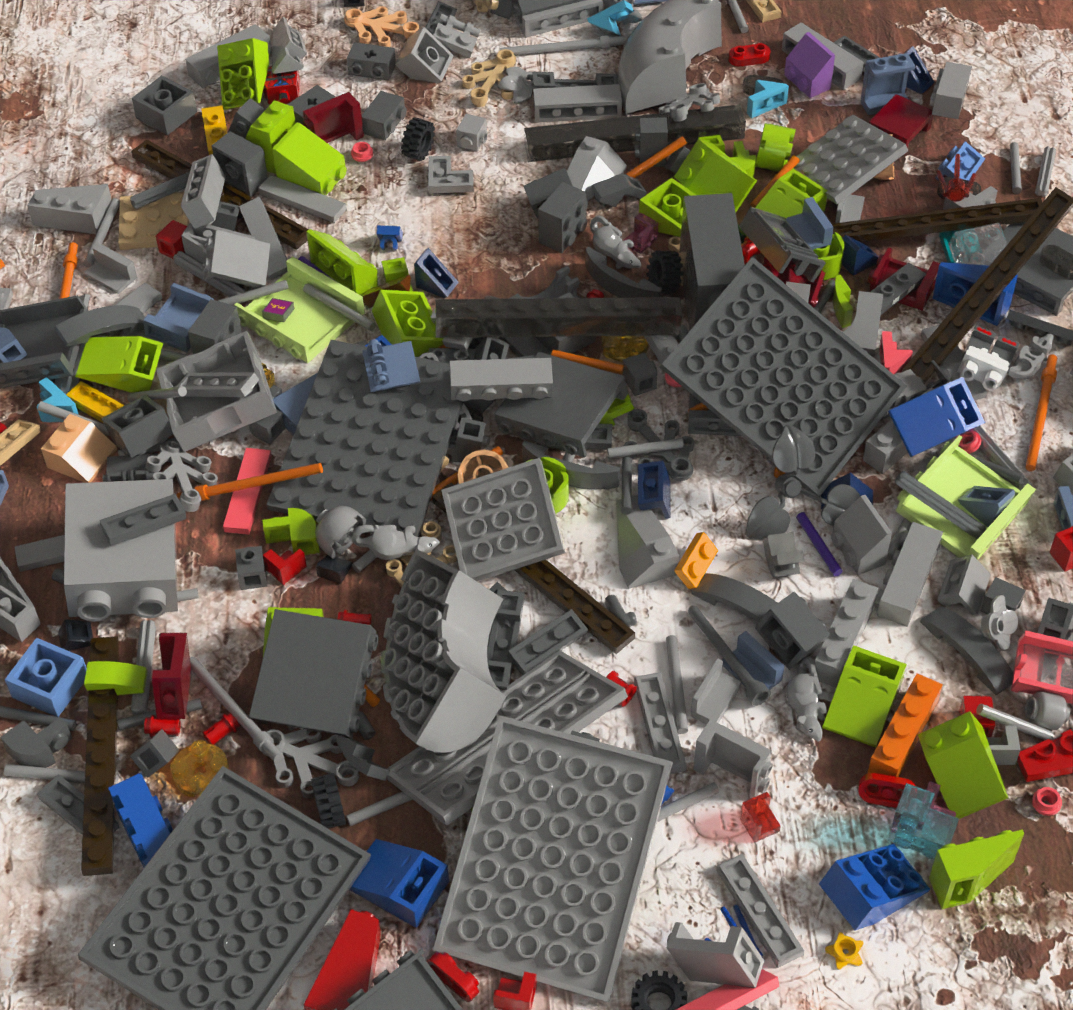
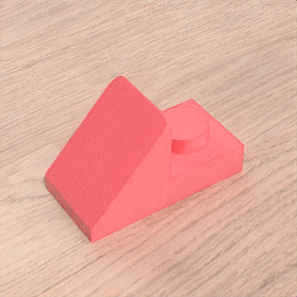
(890, 357)

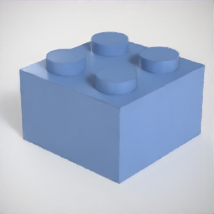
(46, 677)

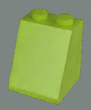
(270, 129)
(308, 160)

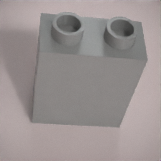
(123, 577)

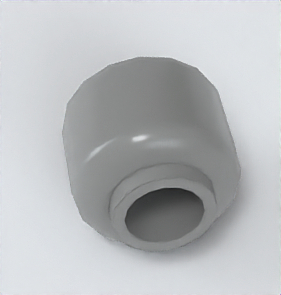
(1047, 710)

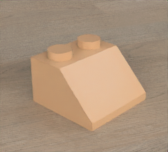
(77, 449)

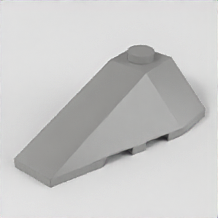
(594, 163)
(644, 547)

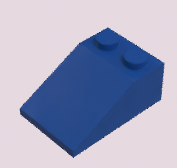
(955, 281)

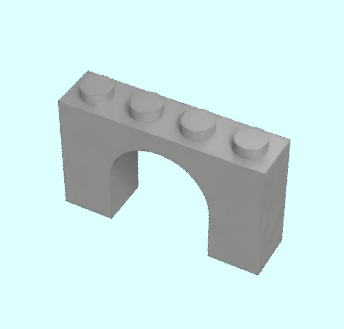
(867, 316)

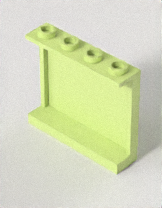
(311, 322)
(951, 478)

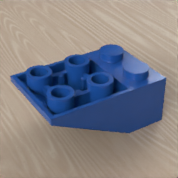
(936, 417)
(401, 881)
(872, 885)

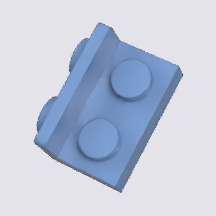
(969, 162)

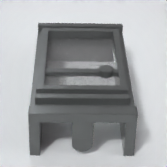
(781, 243)

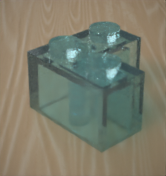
(918, 825)

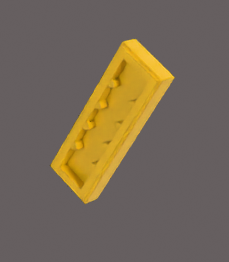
(214, 125)
(93, 401)

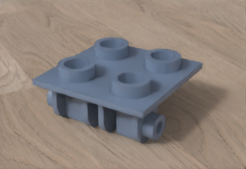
(390, 365)

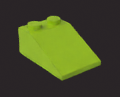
(713, 172)
(666, 206)
(963, 765)

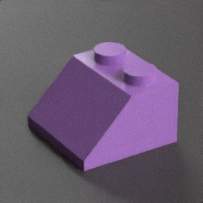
(810, 66)

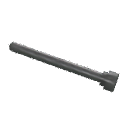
(756, 691)

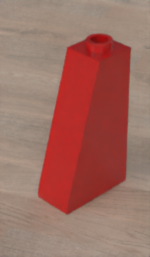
(349, 963)

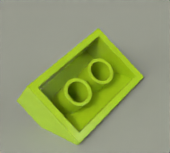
(341, 262)
(405, 318)

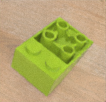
(242, 71)
(788, 195)
(120, 362)
(864, 696)
(968, 868)

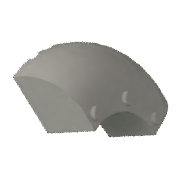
(662, 49)
(439, 656)

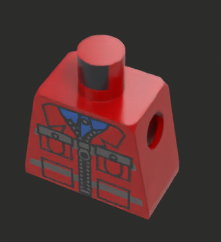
(281, 86)

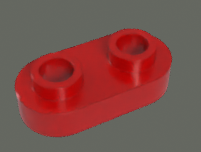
(749, 55)
(886, 792)
(460, 982)

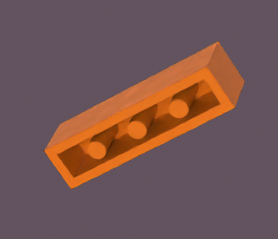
(905, 726)

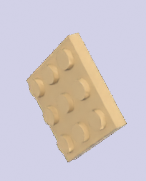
(141, 225)

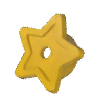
(845, 943)

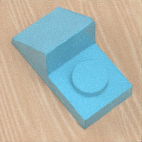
(607, 18)
(767, 97)
(53, 395)

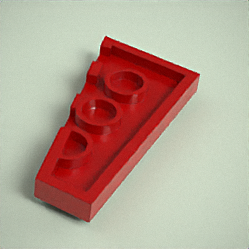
(1048, 758)

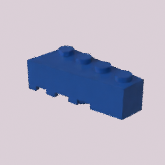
(140, 816)

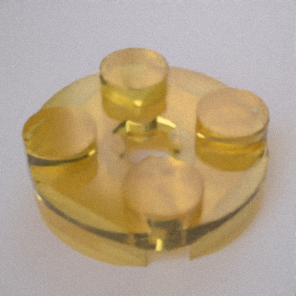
(619, 351)
(190, 758)

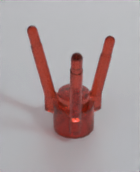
(956, 187)

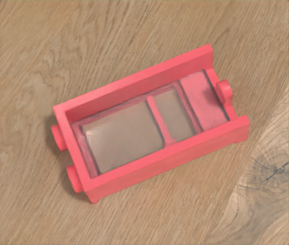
(1043, 665)

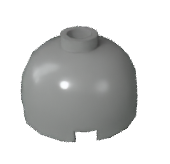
(335, 529)

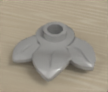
(517, 82)
(999, 623)

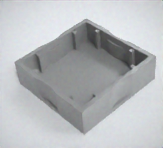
(207, 418)

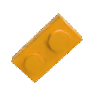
(696, 560)

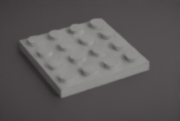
(849, 157)
(503, 521)

